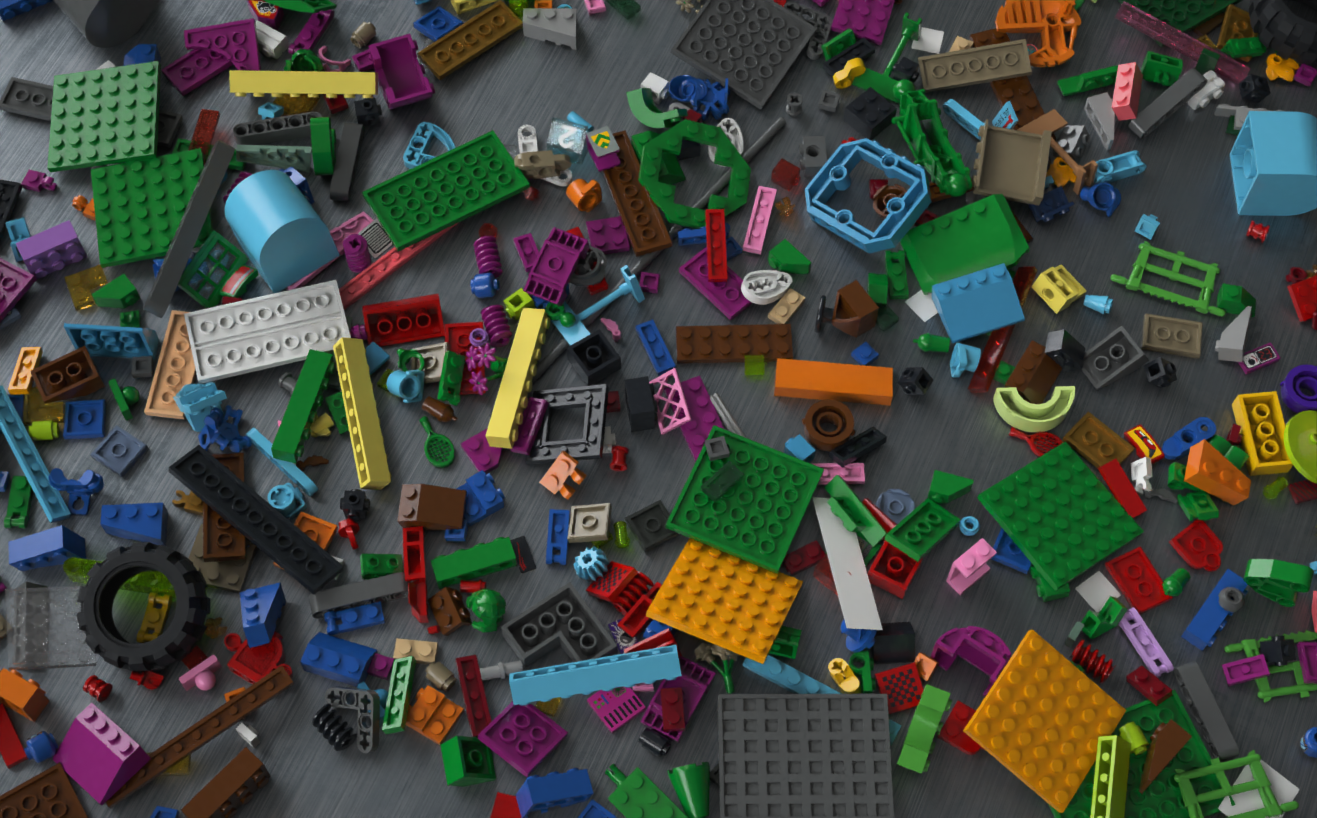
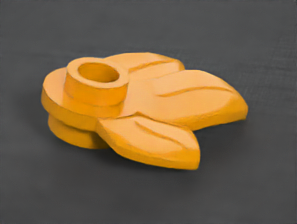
(1282, 68)
(1060, 173)

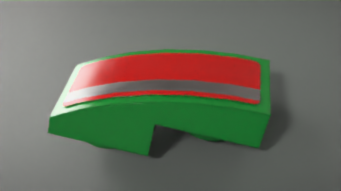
(236, 283)

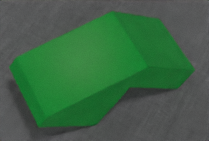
(878, 288)
(1108, 618)

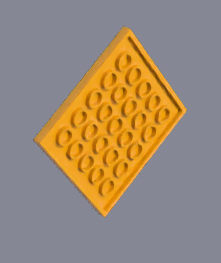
(725, 600)
(1044, 720)

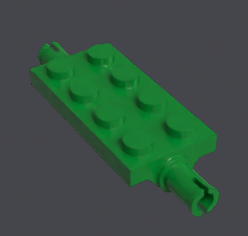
(640, 797)

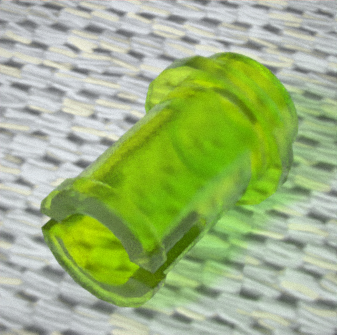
(1271, 491)
(622, 539)

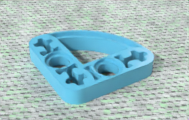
(420, 156)

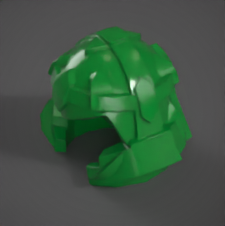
(304, 61)
(487, 606)

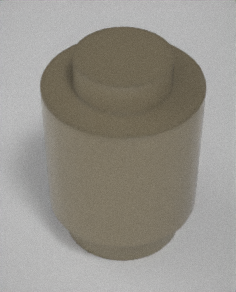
(363, 34)
(440, 676)

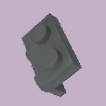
(1074, 141)

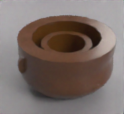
(828, 412)

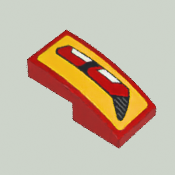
(1144, 444)

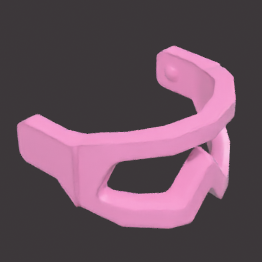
(342, 65)

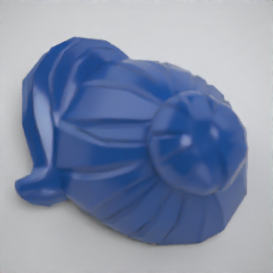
(688, 89)
(1102, 197)

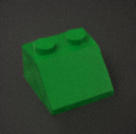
(467, 761)

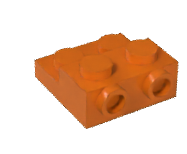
(433, 714)

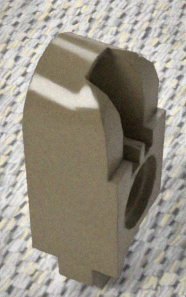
(541, 164)

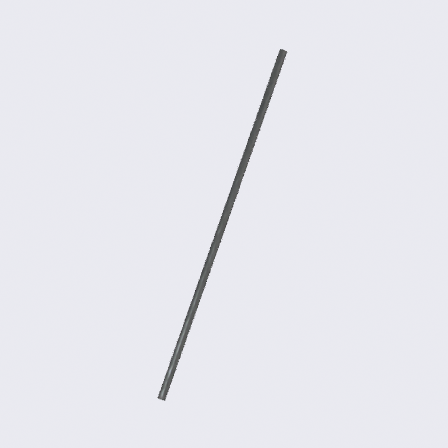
(673, 232)

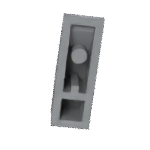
(1102, 117)
(1234, 338)

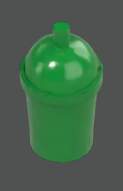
(933, 343)
(1176, 582)

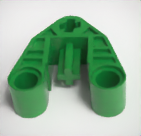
(323, 145)
(1278, 579)

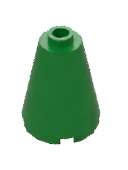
(692, 788)

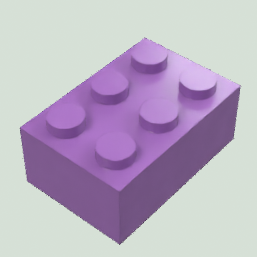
(51, 250)

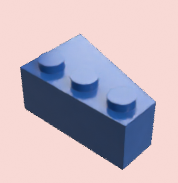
(136, 521)
(46, 548)
(260, 612)
(553, 790)

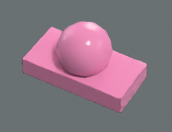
(201, 675)

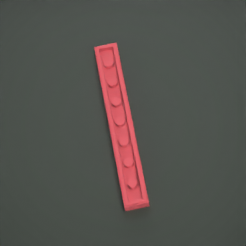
(382, 269)

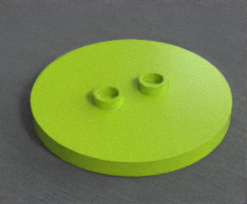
(1301, 443)

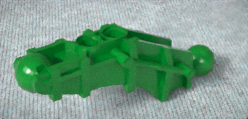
(939, 158)

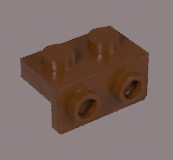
(449, 610)

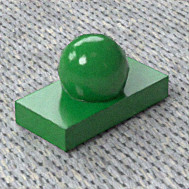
(124, 397)

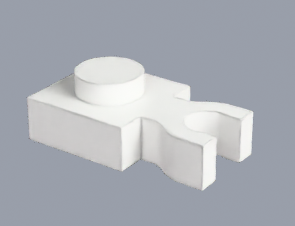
(1141, 472)

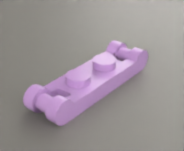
(1145, 643)

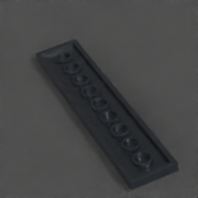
(256, 519)

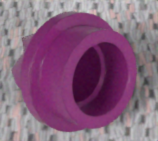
(358, 332)

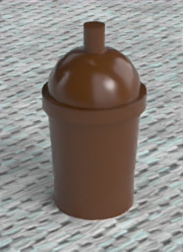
(438, 409)

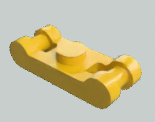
(154, 618)

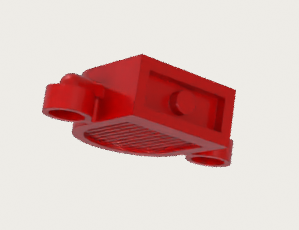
(256, 661)

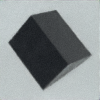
(894, 643)

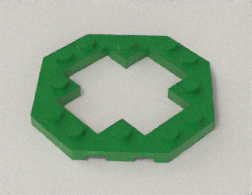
(725, 155)

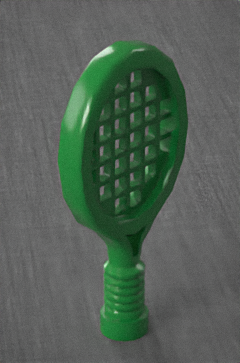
(428, 428)

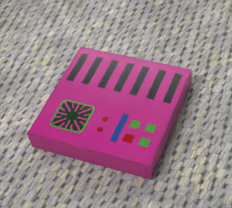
(616, 706)

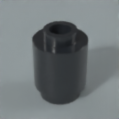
(655, 742)

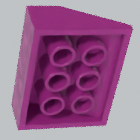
(99, 754)

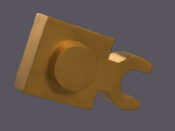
(192, 502)

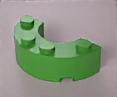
(924, 725)

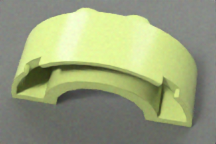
(1031, 416)

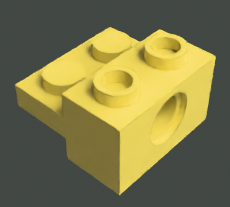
(1058, 288)

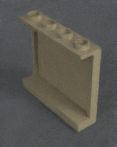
(1011, 164)

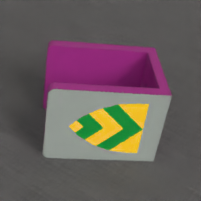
(603, 148)

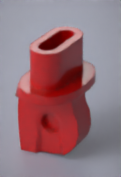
(348, 529)
(147, 678)

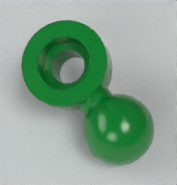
(566, 318)

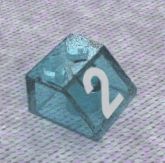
(568, 139)

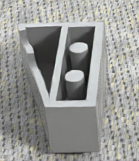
(551, 24)

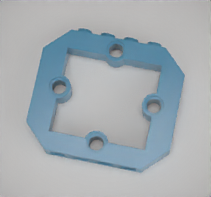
(896, 223)

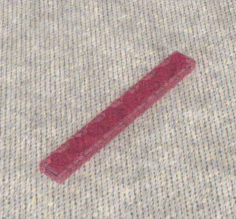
(1178, 41)

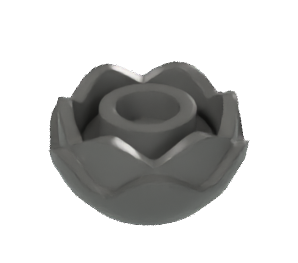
(1227, 603)

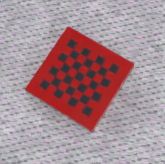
(612, 582)
(901, 686)

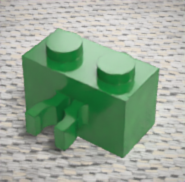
(1161, 68)

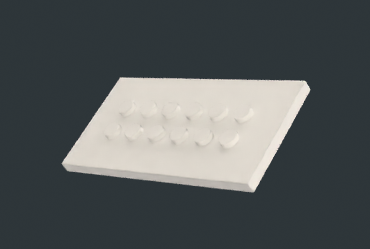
(265, 331)

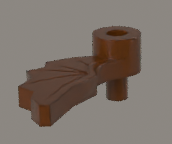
(311, 461)

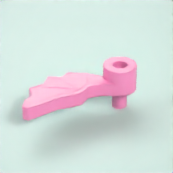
(611, 326)

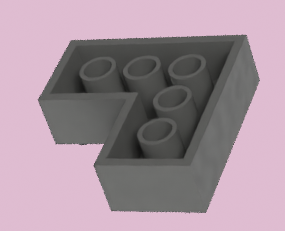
(556, 621)

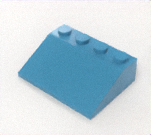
(977, 303)
(114, 340)

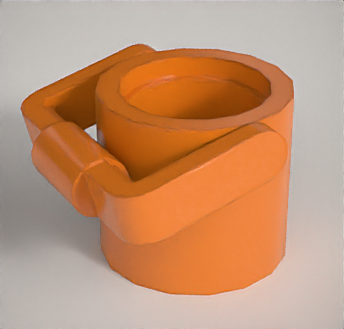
(583, 195)

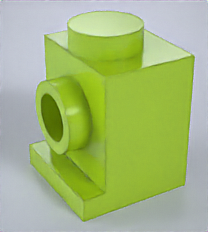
(516, 302)

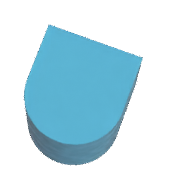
(1275, 164)
(278, 228)

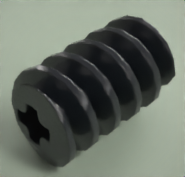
(332, 729)

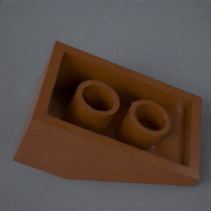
(68, 377)
(431, 507)
(1165, 745)

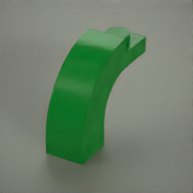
(646, 112)

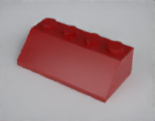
(404, 320)

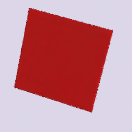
(505, 807)

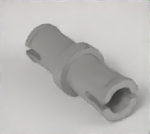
(500, 670)

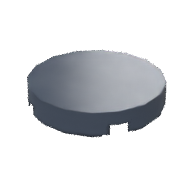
(895, 504)

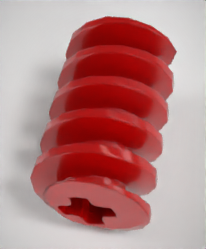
(631, 591)
(1092, 661)

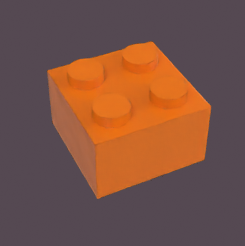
(21, 695)

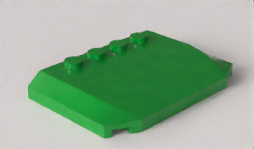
(964, 242)

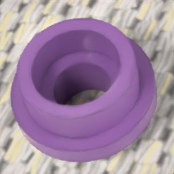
(478, 332)

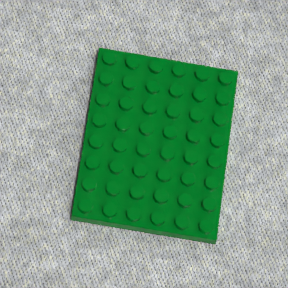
(1163, 795)

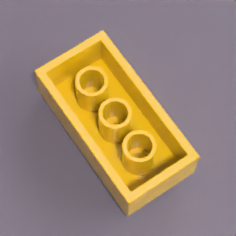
(1262, 432)

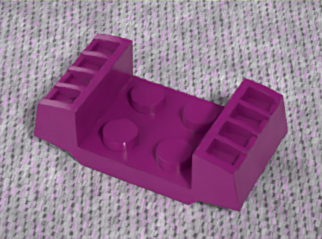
(555, 266)
(694, 683)

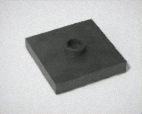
(649, 526)

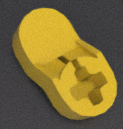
(852, 69)
(839, 670)

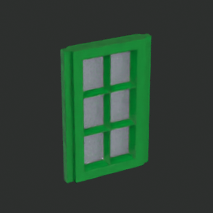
(211, 269)

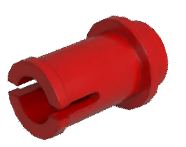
(471, 586)

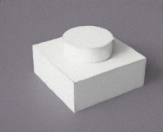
(249, 734)

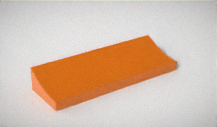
(834, 381)

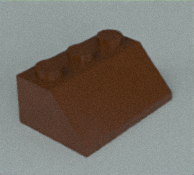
(1034, 374)

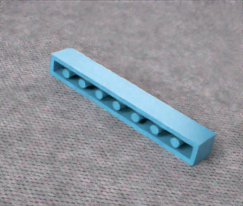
(595, 675)

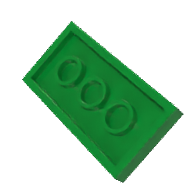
(922, 529)

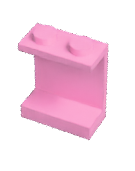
(970, 566)

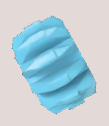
(591, 564)

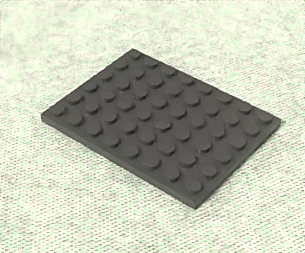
(804, 756)

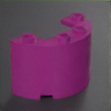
(399, 72)
(976, 647)

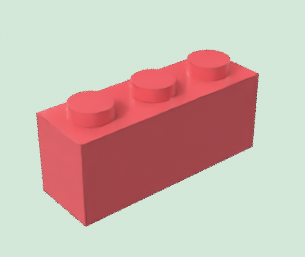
(1127, 91)

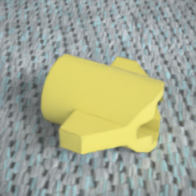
(321, 426)

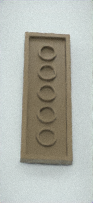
(975, 65)

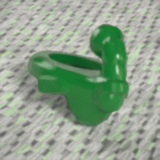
(406, 355)

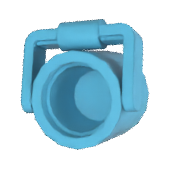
(964, 358)
(407, 385)
(283, 500)

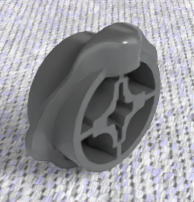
(583, 274)

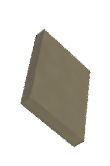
(1172, 336)

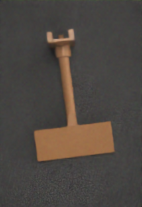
(1053, 122)

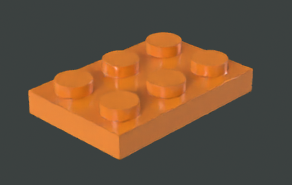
(315, 528)

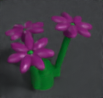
(497, 365)

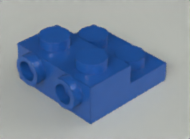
(481, 497)

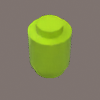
(44, 430)
(1135, 736)

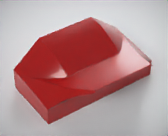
(419, 600)

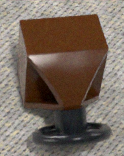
(852, 313)

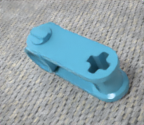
(1119, 167)

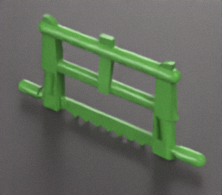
(1207, 285)
(1251, 648)
(1260, 782)

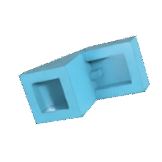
(17, 231)

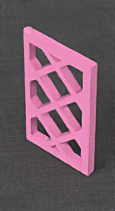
(682, 403)

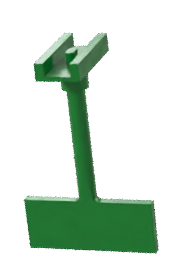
(882, 82)

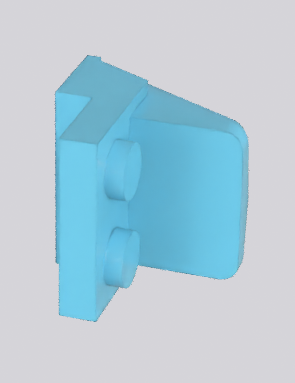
(198, 401)

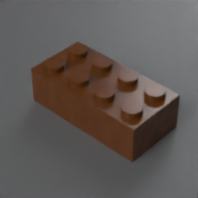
(229, 788)

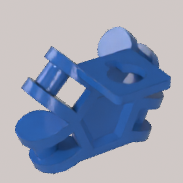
(715, 94)
(222, 432)
(84, 487)

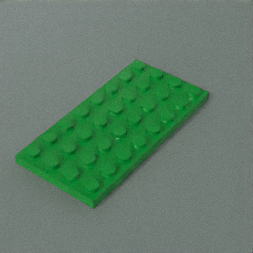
(445, 190)

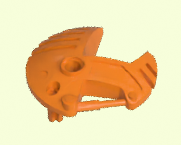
(1045, 17)

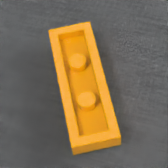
(22, 378)

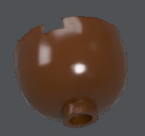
(882, 197)

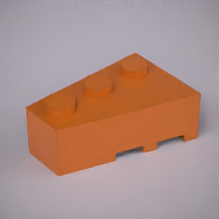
(1216, 474)

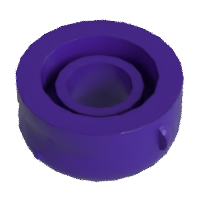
(1300, 377)

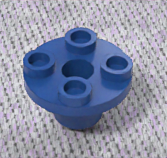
(858, 638)

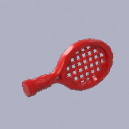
(1031, 439)

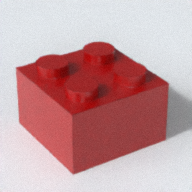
(893, 570)

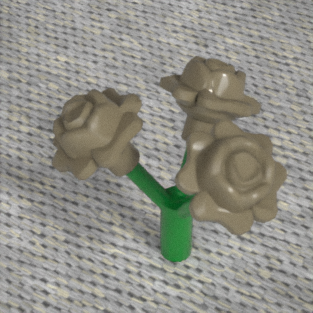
(704, 652)

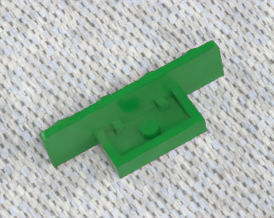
(1088, 81)
(853, 512)

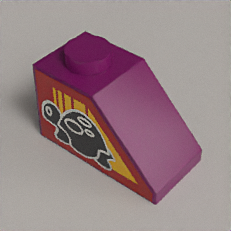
(266, 13)

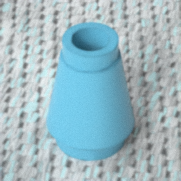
(1099, 303)

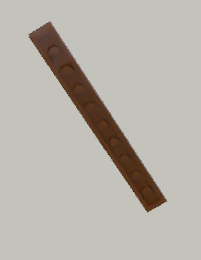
(205, 731)

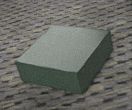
(1074, 634)

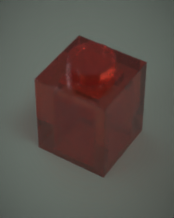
(786, 175)

